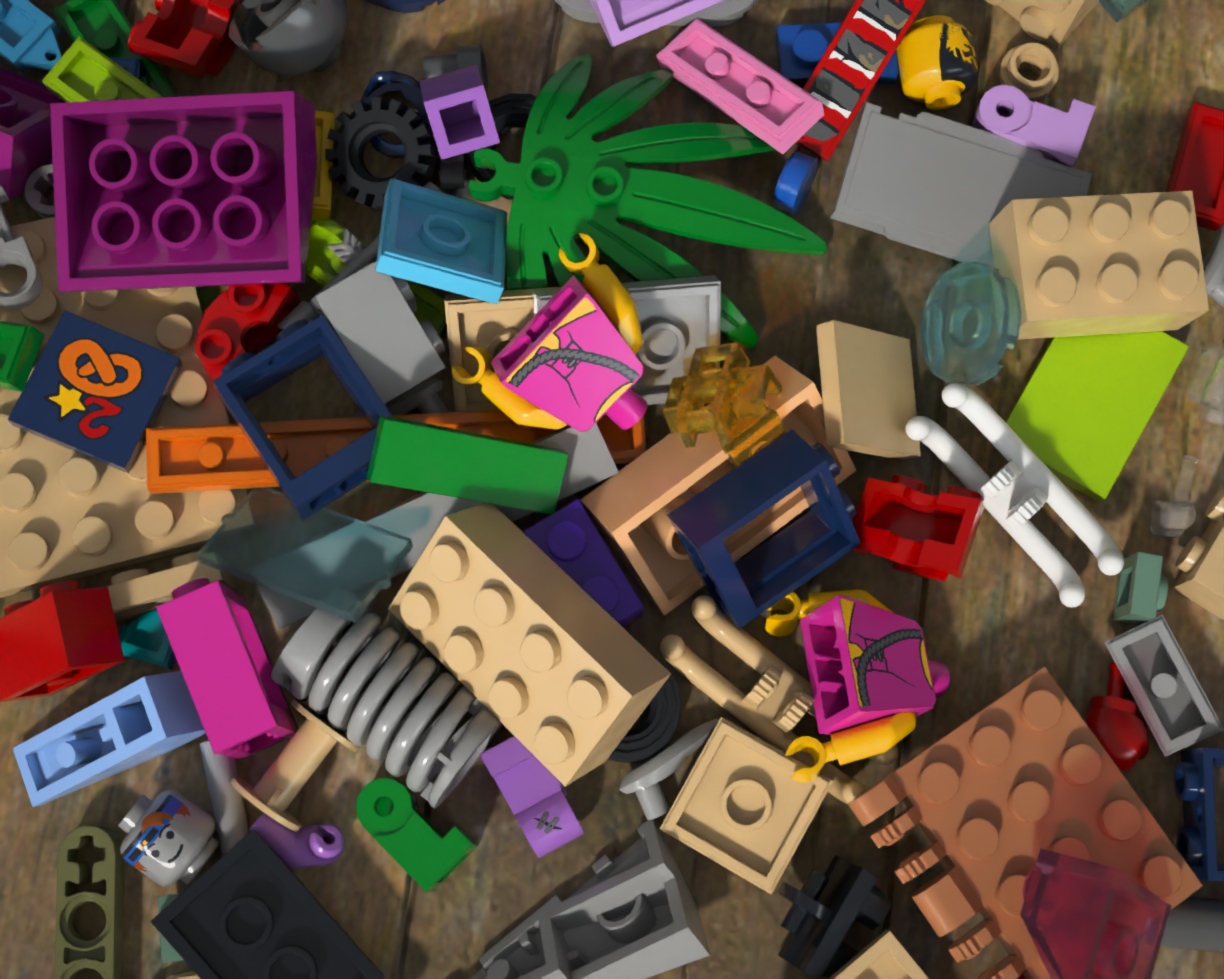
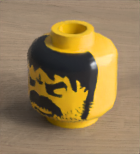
(937, 62)

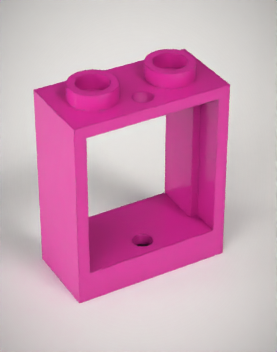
(226, 669)

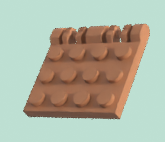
(995, 794)

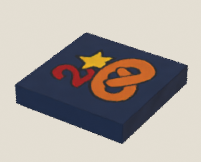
(95, 391)

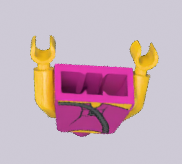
(570, 357)
(863, 673)

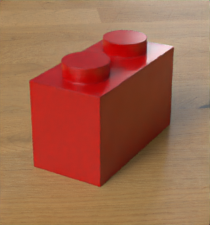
(56, 640)

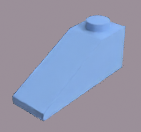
(109, 737)

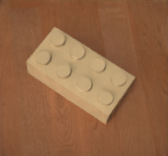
(527, 641)

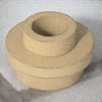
(1036, 59)

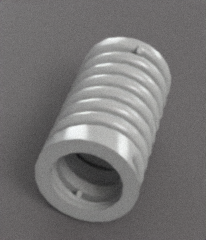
(380, 730)

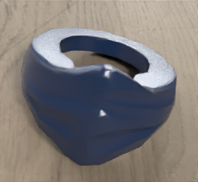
(384, 83)

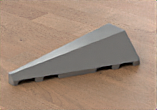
(618, 925)

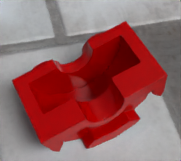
(186, 35)
(241, 323)
(915, 529)

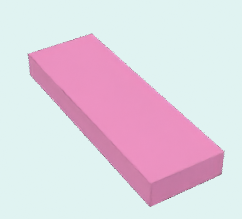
(741, 85)

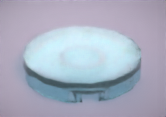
(969, 323)

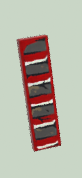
(853, 67)

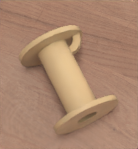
(293, 767)

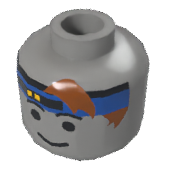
(167, 837)

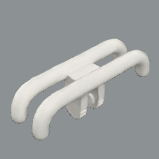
(1018, 491)

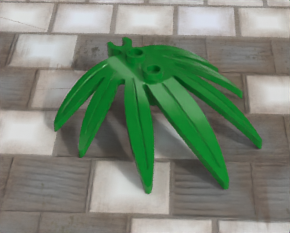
(584, 187)

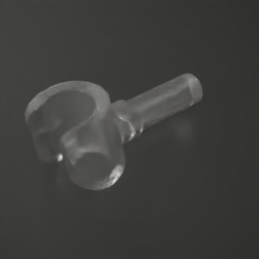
(1175, 516)

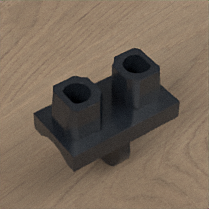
(824, 914)

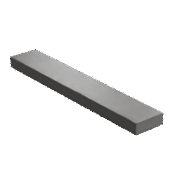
(423, 513)

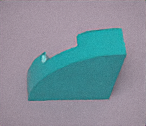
(147, 640)

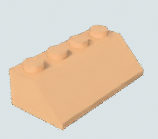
(635, 503)

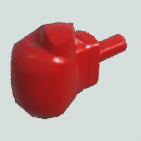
(1116, 724)

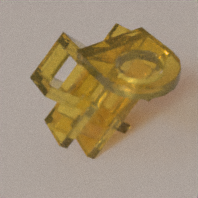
(739, 397)

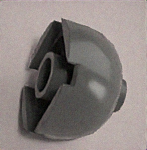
(292, 34)

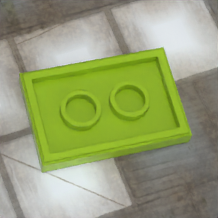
(1093, 403)

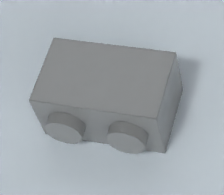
(381, 330)

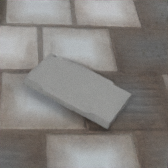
(941, 182)

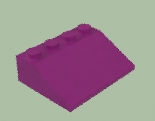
(183, 191)

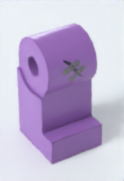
(533, 796)

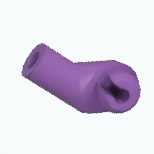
(307, 847)

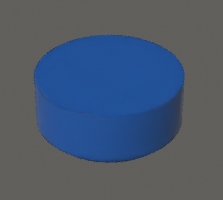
(795, 182)

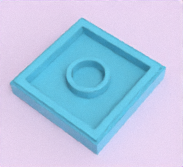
(442, 241)

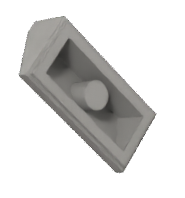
(1164, 685)

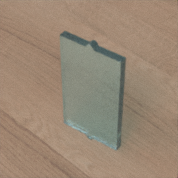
(318, 561)

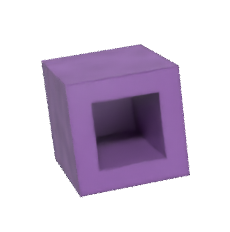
(459, 112)

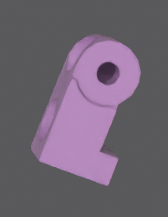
(1012, 115)

